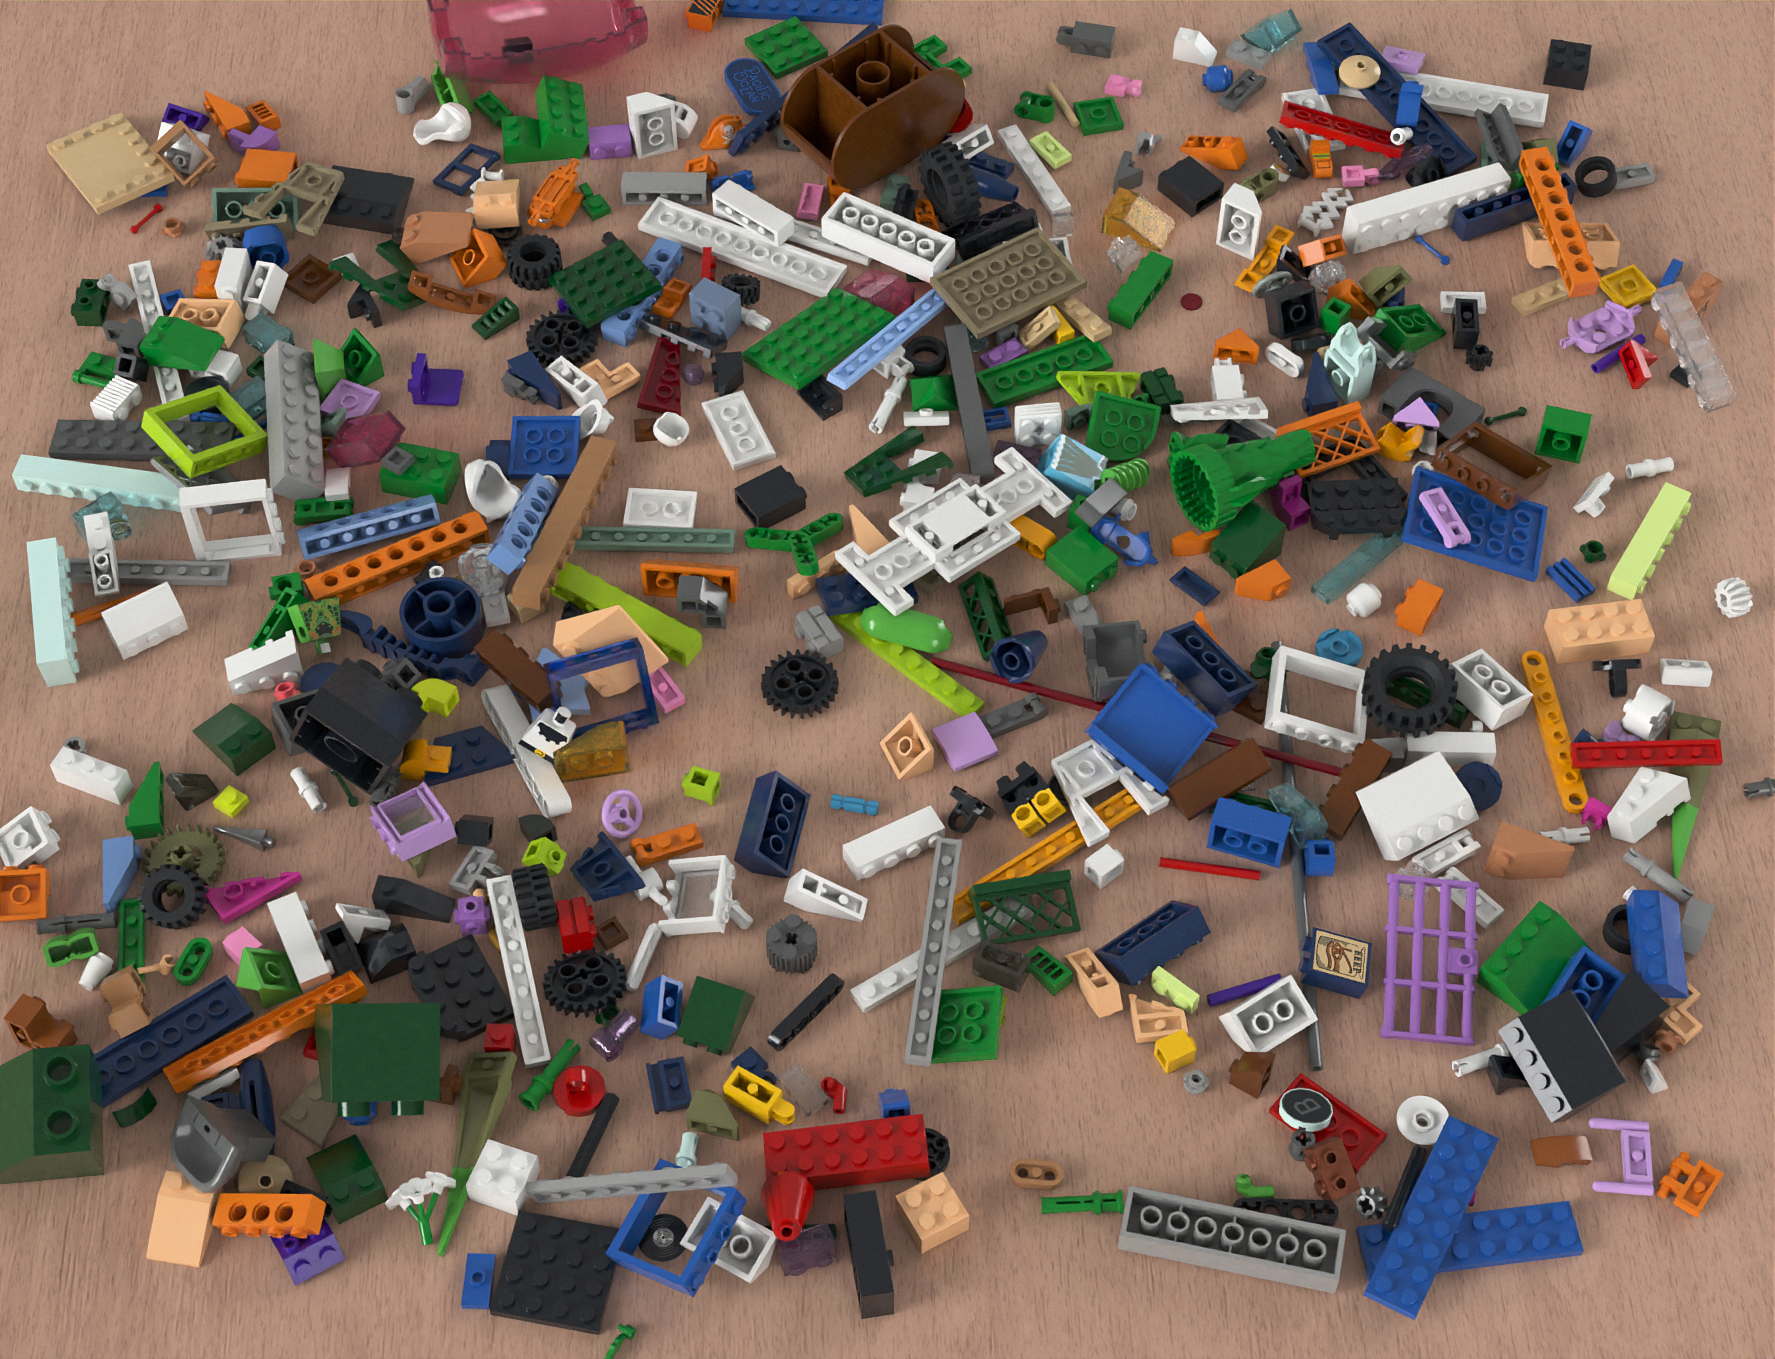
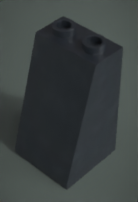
(1631, 1017)

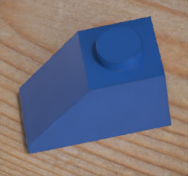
(1572, 142)
(893, 1103)

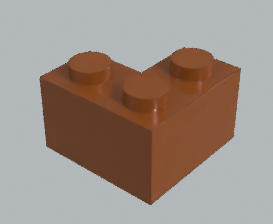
(35, 1026)

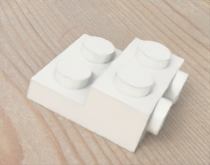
(28, 839)

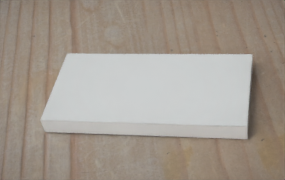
(1312, 100)
(738, 430)

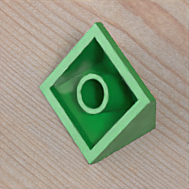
(361, 360)

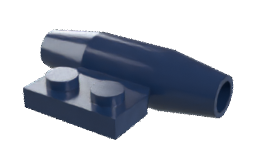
(992, 177)
(253, 1095)

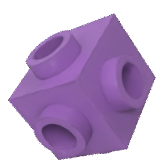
(472, 915)

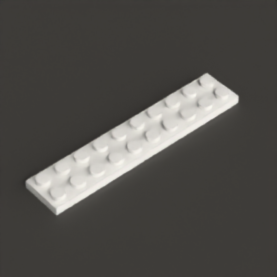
(1466, 96)
(742, 247)

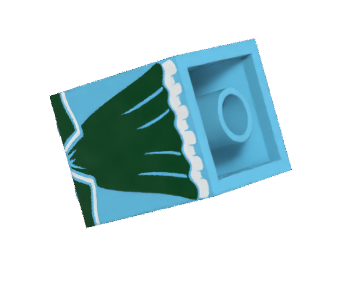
(1072, 467)

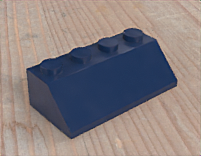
(1204, 667)
(772, 826)
(1153, 942)

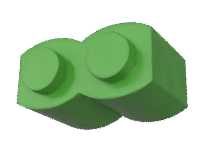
(63, 948)

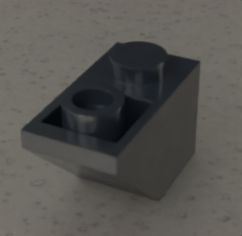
(729, 372)

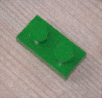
(492, 108)

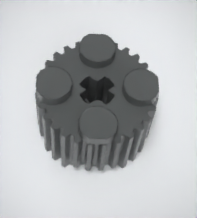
(791, 945)

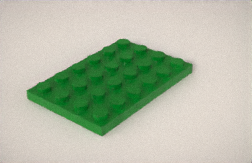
(817, 338)

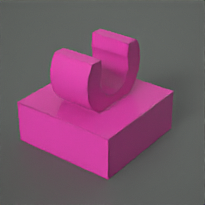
(1596, 813)

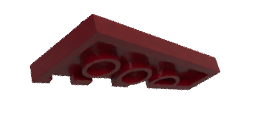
(662, 382)

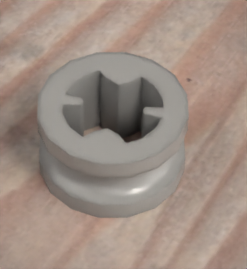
(76, 741)

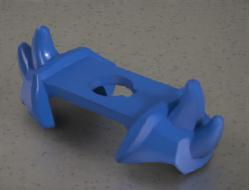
(1139, 550)

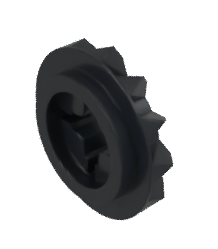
(513, 234)

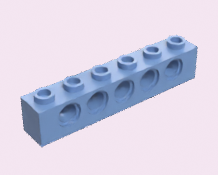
(663, 262)
(523, 524)
(368, 526)

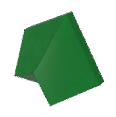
(933, 393)

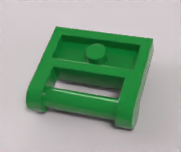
(96, 365)

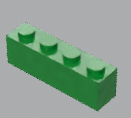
(1140, 289)

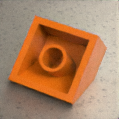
(478, 261)

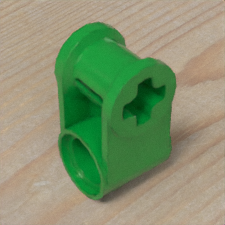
(1037, 107)

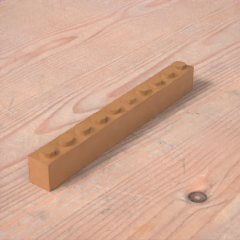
(565, 523)

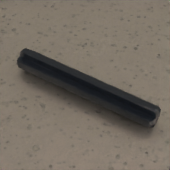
(593, 1136)
(1404, 1188)

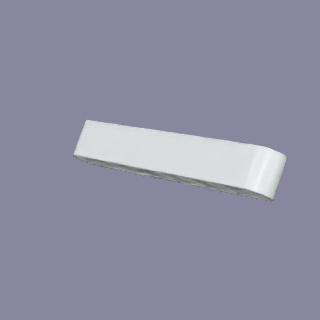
(535, 770)

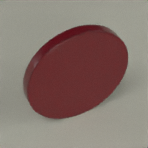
(1191, 301)

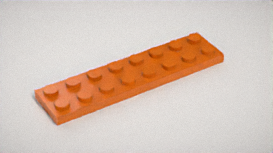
(261, 1033)

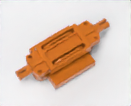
(556, 198)

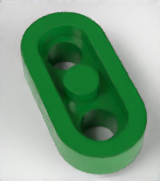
(192, 963)

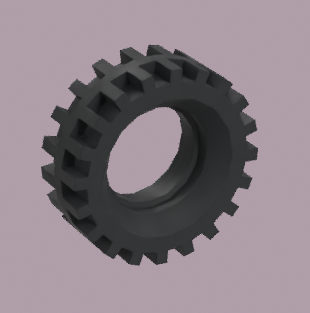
(950, 184)
(1417, 665)

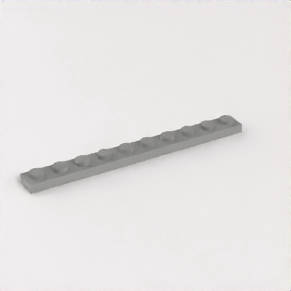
(933, 952)

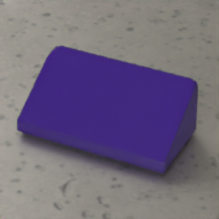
(191, 118)

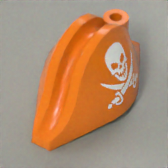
(722, 132)

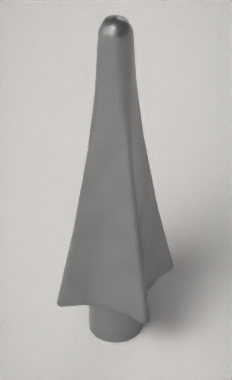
(254, 837)

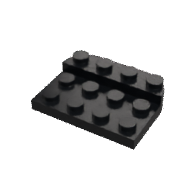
(1355, 506)
(464, 987)

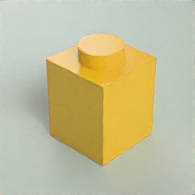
(1175, 1051)

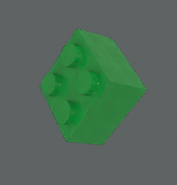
(1563, 434)

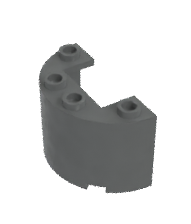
(1112, 655)

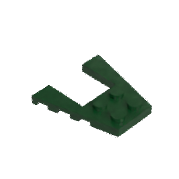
(391, 287)
(878, 472)

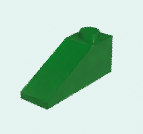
(278, 619)
(147, 806)

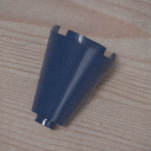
(1018, 655)

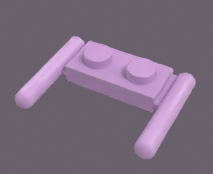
(1635, 1157)

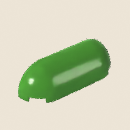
(451, 90)
(907, 628)

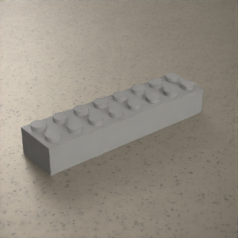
(293, 422)
(1232, 1239)

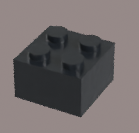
(1567, 64)

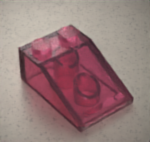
(883, 290)

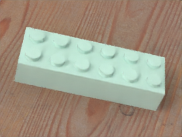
(52, 612)

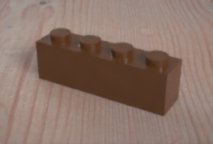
(516, 669)
(1343, 804)

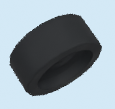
(1597, 189)
(930, 344)
(1612, 938)

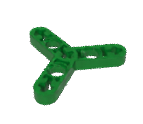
(788, 540)

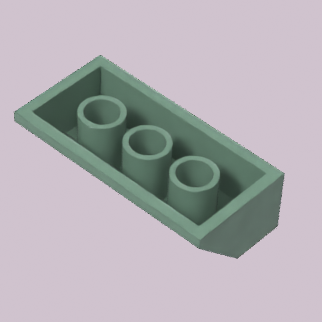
(228, 204)

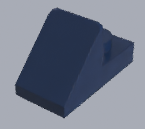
(499, 452)

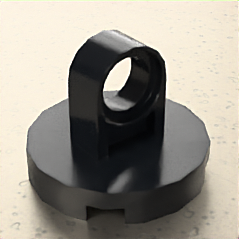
(1426, 171)
(1617, 673)
(970, 807)

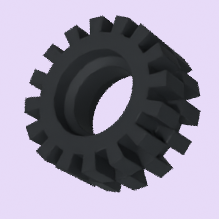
(745, 286)

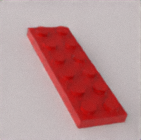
(1340, 129)

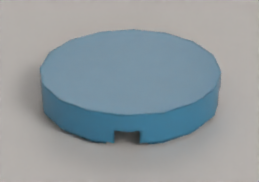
(1340, 647)

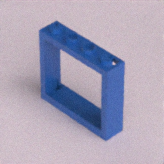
(706, 1252)

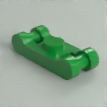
(321, 510)

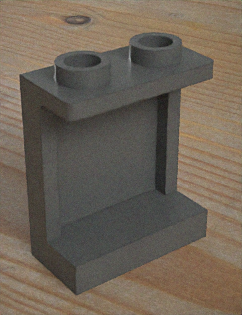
(1370, 331)

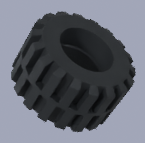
(533, 261)
(153, 890)
(534, 897)

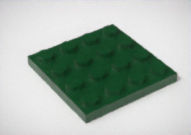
(604, 283)

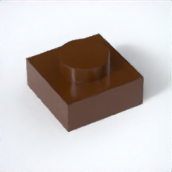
(644, 429)

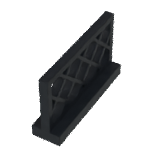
(992, 229)

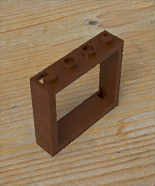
(1499, 450)

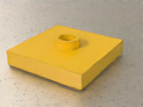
(1628, 287)

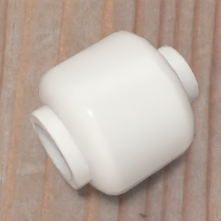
(1363, 600)

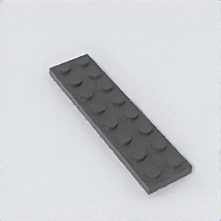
(128, 439)

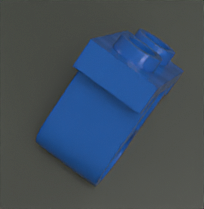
(1409, 103)

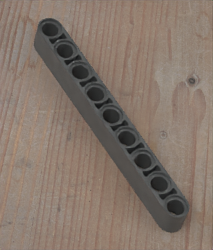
(969, 401)

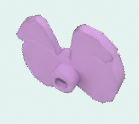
(1614, 733)

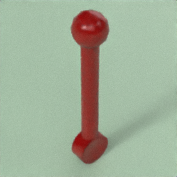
(157, 208)

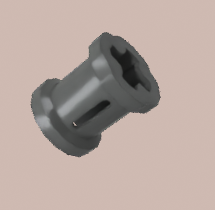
(1295, 1146)

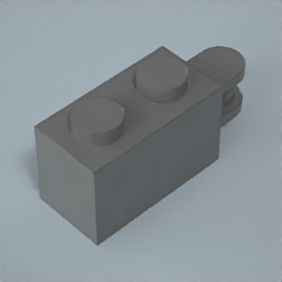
(1088, 39)

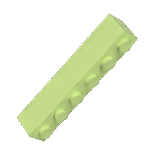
(1649, 541)

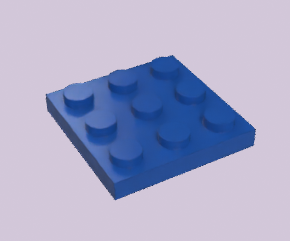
(544, 446)

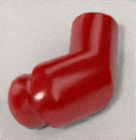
(837, 1092)

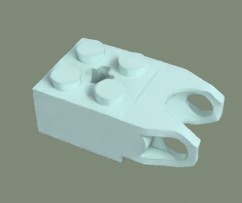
(1350, 365)

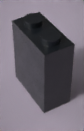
(1190, 186)
(770, 498)

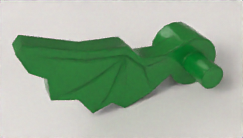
(627, 1332)

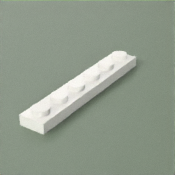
(1033, 170)

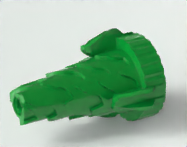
(1219, 477)

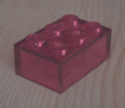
(365, 439)

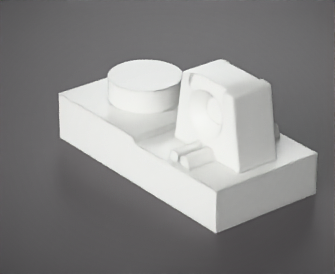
(1590, 499)

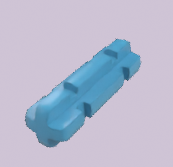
(854, 804)

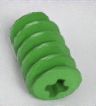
(1129, 474)

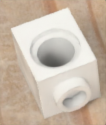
(1104, 866)

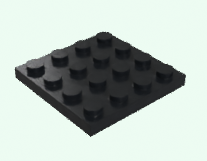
(556, 1273)

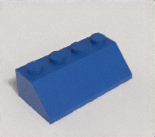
(1657, 942)

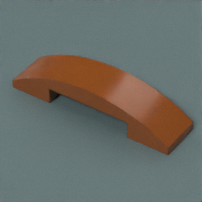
(448, 297)

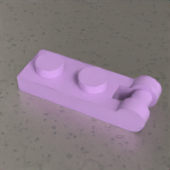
(1445, 517)

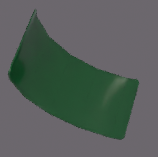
(137, 1110)

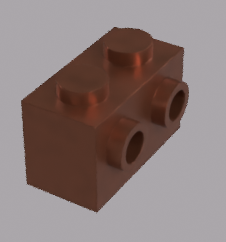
(1331, 1169)

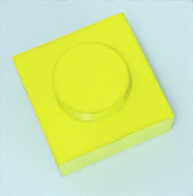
(231, 801)

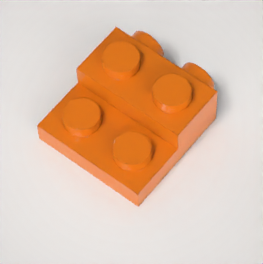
(24, 893)

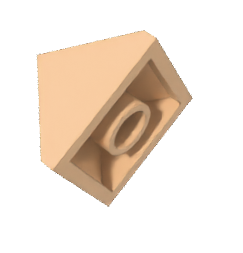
(908, 749)

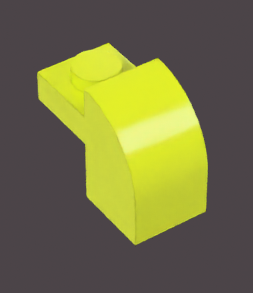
(437, 696)

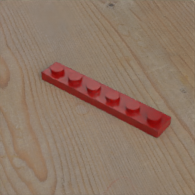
(1646, 754)

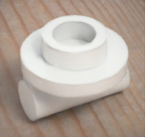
(1429, 442)

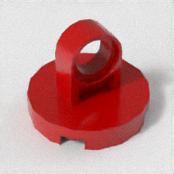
(579, 1090)

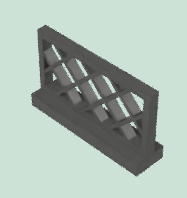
(214, 477)

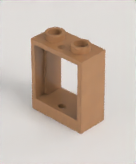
(170, 139)

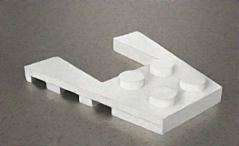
(1090, 770)

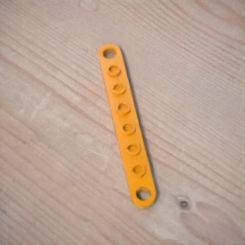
(1553, 731)

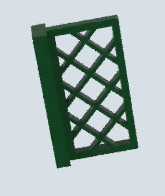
(1019, 887)

